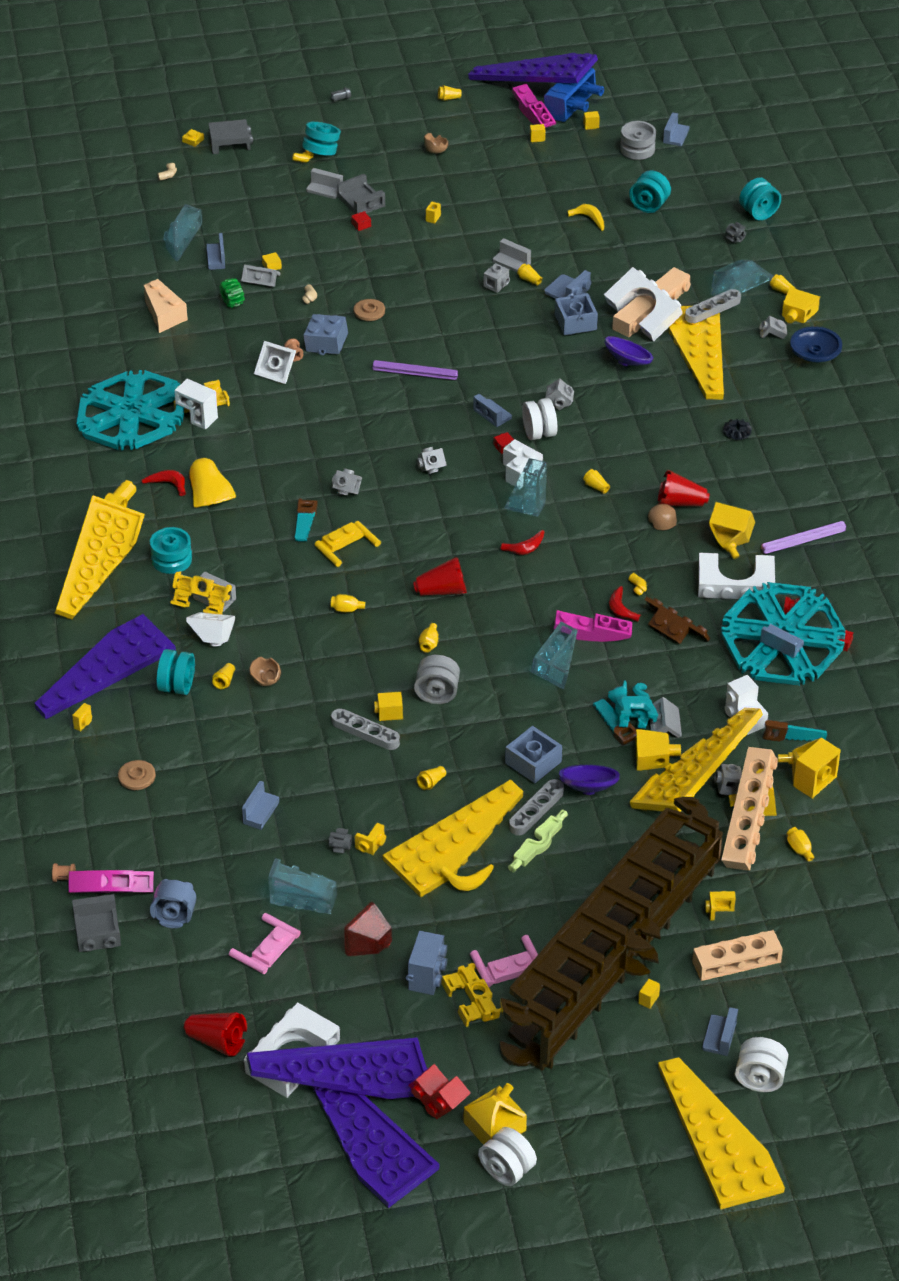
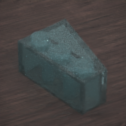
(530, 489)
(555, 655)
(300, 890)

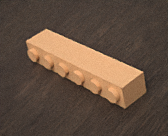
(628, 319)

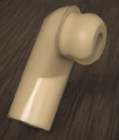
(168, 173)
(311, 294)

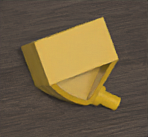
(731, 527)
(813, 765)
(493, 1112)

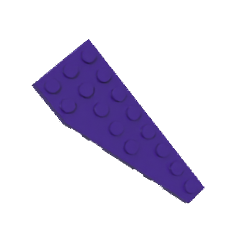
(555, 69)
(109, 661)
(361, 1068)
(375, 1146)

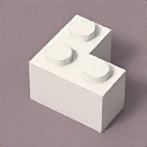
(200, 402)
(515, 458)
(742, 694)

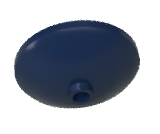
(816, 344)

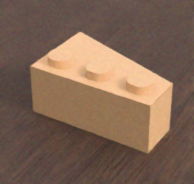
(164, 305)

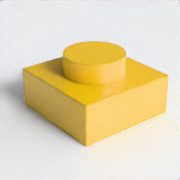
(193, 138)
(82, 717)

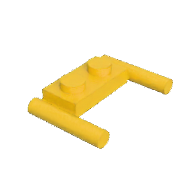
(342, 538)

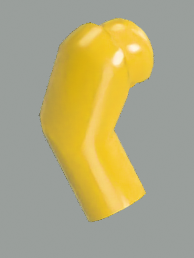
(305, 157)
(641, 585)

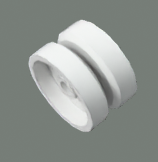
(539, 419)
(761, 1064)
(507, 1156)

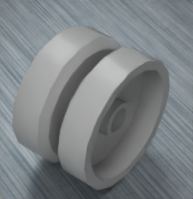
(638, 140)
(437, 679)

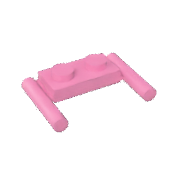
(271, 947)
(505, 968)

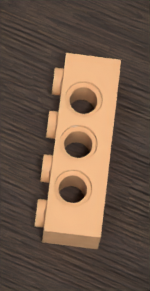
(737, 955)

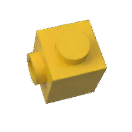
(389, 706)

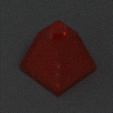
(367, 932)

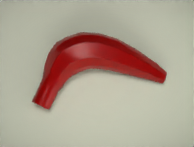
(168, 476)
(526, 546)
(618, 608)

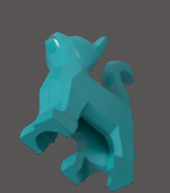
(633, 706)

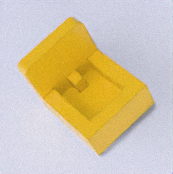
(371, 842)
(720, 902)

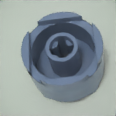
(173, 903)

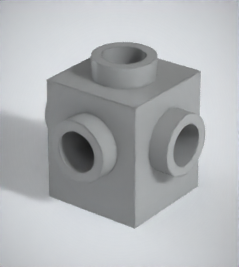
(496, 277)
(560, 394)
(437, 460)
(346, 482)
(728, 779)

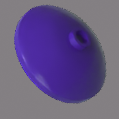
(627, 352)
(589, 778)

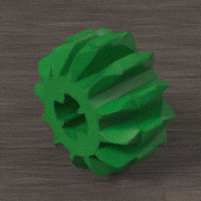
(232, 292)

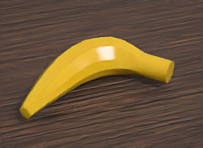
(588, 210)
(467, 883)

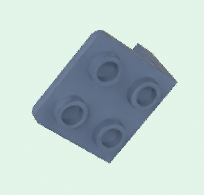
(566, 285)

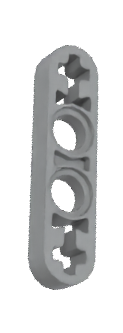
(696, 313)
(345, 719)
(533, 805)

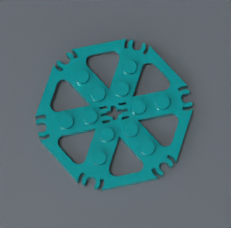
(129, 410)
(792, 623)

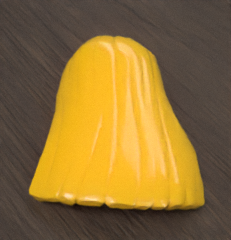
(209, 484)

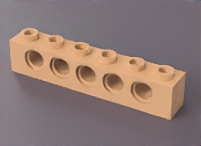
(755, 759)

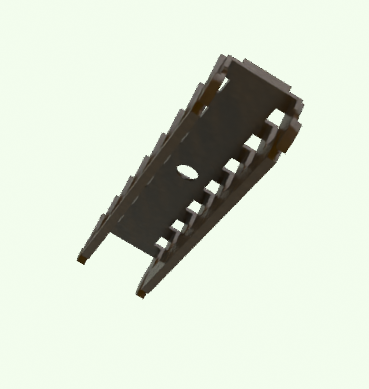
(609, 931)

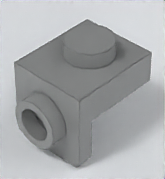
(773, 326)

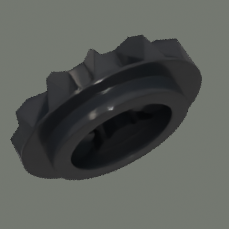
(744, 429)

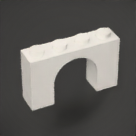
(636, 284)
(715, 585)
(297, 1025)

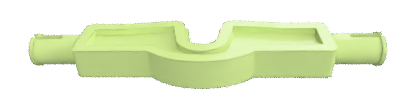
(531, 848)

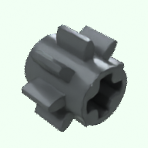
(735, 232)
(340, 840)

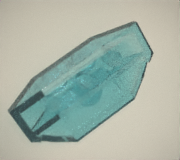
(182, 230)
(739, 276)

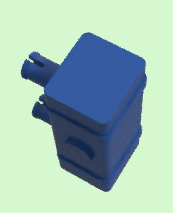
(566, 98)

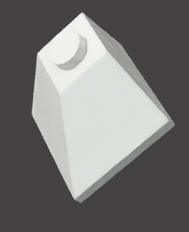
(275, 362)
(212, 627)

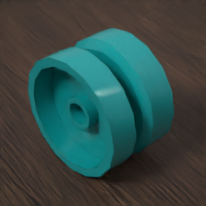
(321, 138)
(650, 191)
(760, 198)
(171, 550)
(175, 672)

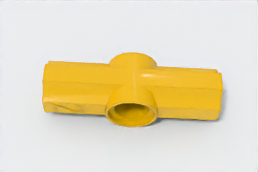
(122, 493)

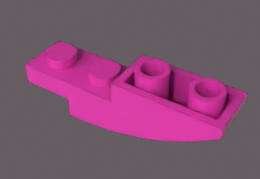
(531, 107)
(599, 629)
(111, 881)

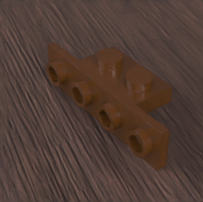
(672, 625)

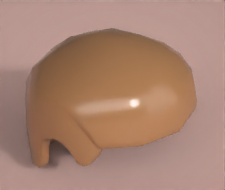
(435, 145)
(662, 517)
(265, 671)

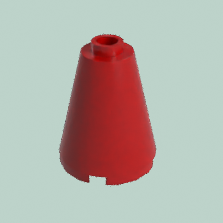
(681, 491)
(442, 580)
(218, 1031)

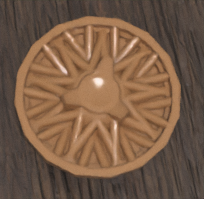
(369, 309)
(136, 775)

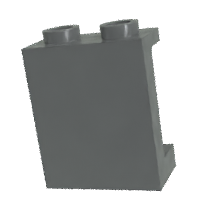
(229, 133)
(359, 195)
(96, 923)

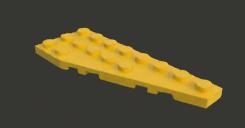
(701, 351)
(103, 543)
(695, 765)
(451, 840)
(730, 1156)

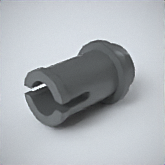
(341, 94)

